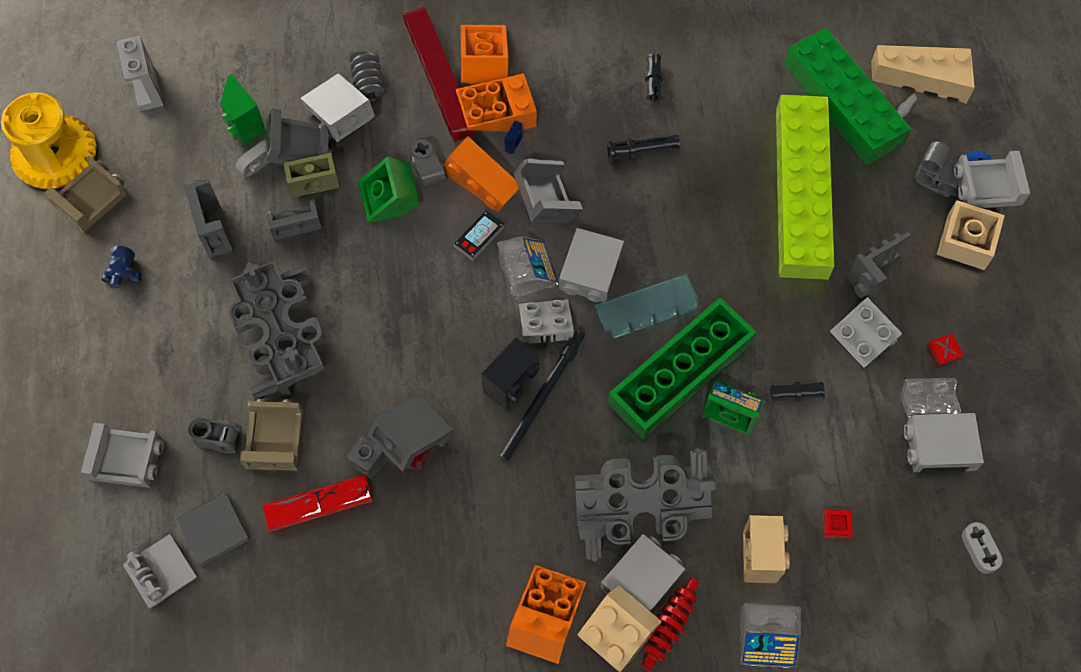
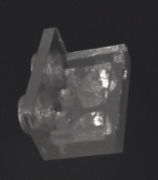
(930, 396)

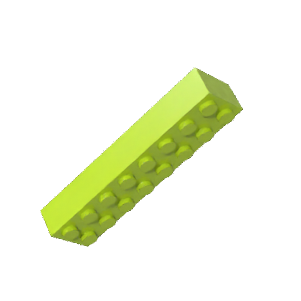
(804, 187)

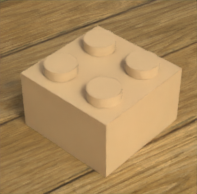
(970, 235)
(764, 549)
(619, 628)

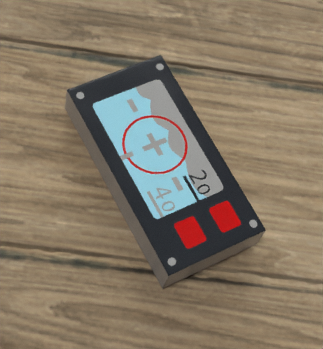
(479, 235)

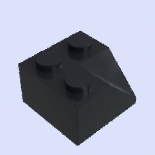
(508, 372)

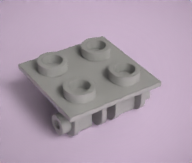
(545, 320)
(866, 332)
(159, 571)

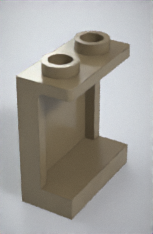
(88, 195)
(273, 435)

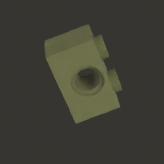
(311, 175)

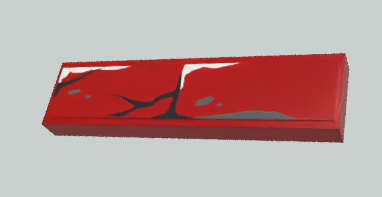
(317, 503)

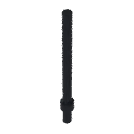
(566, 355)

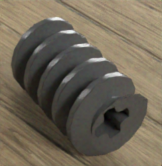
(367, 74)

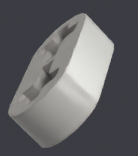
(252, 160)
(980, 547)

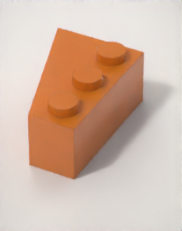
(480, 175)

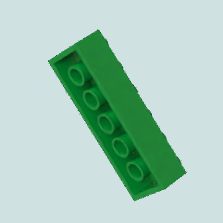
(853, 100)
(681, 368)

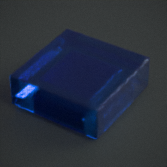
(513, 137)

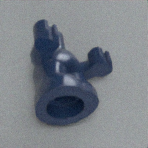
(120, 267)

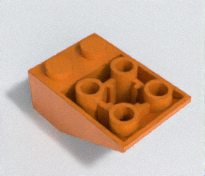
(498, 104)
(545, 614)

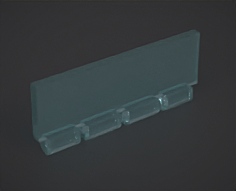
(640, 305)

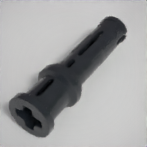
(632, 148)

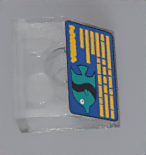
(526, 265)
(770, 635)

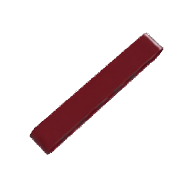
(437, 71)

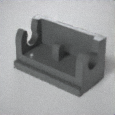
(294, 221)

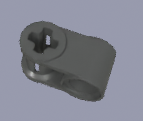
(427, 165)
(219, 437)

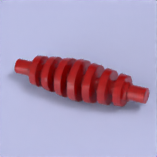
(670, 624)

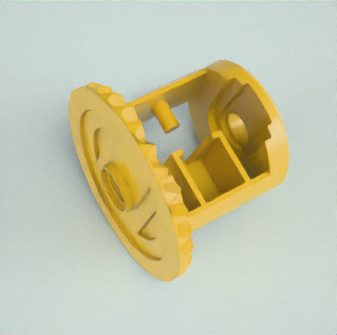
(33, 127)

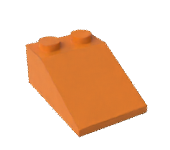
(483, 53)

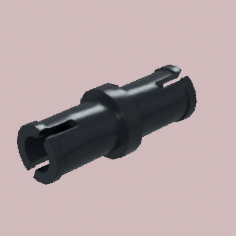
(654, 77)
(797, 391)

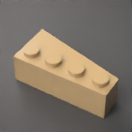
(926, 68)

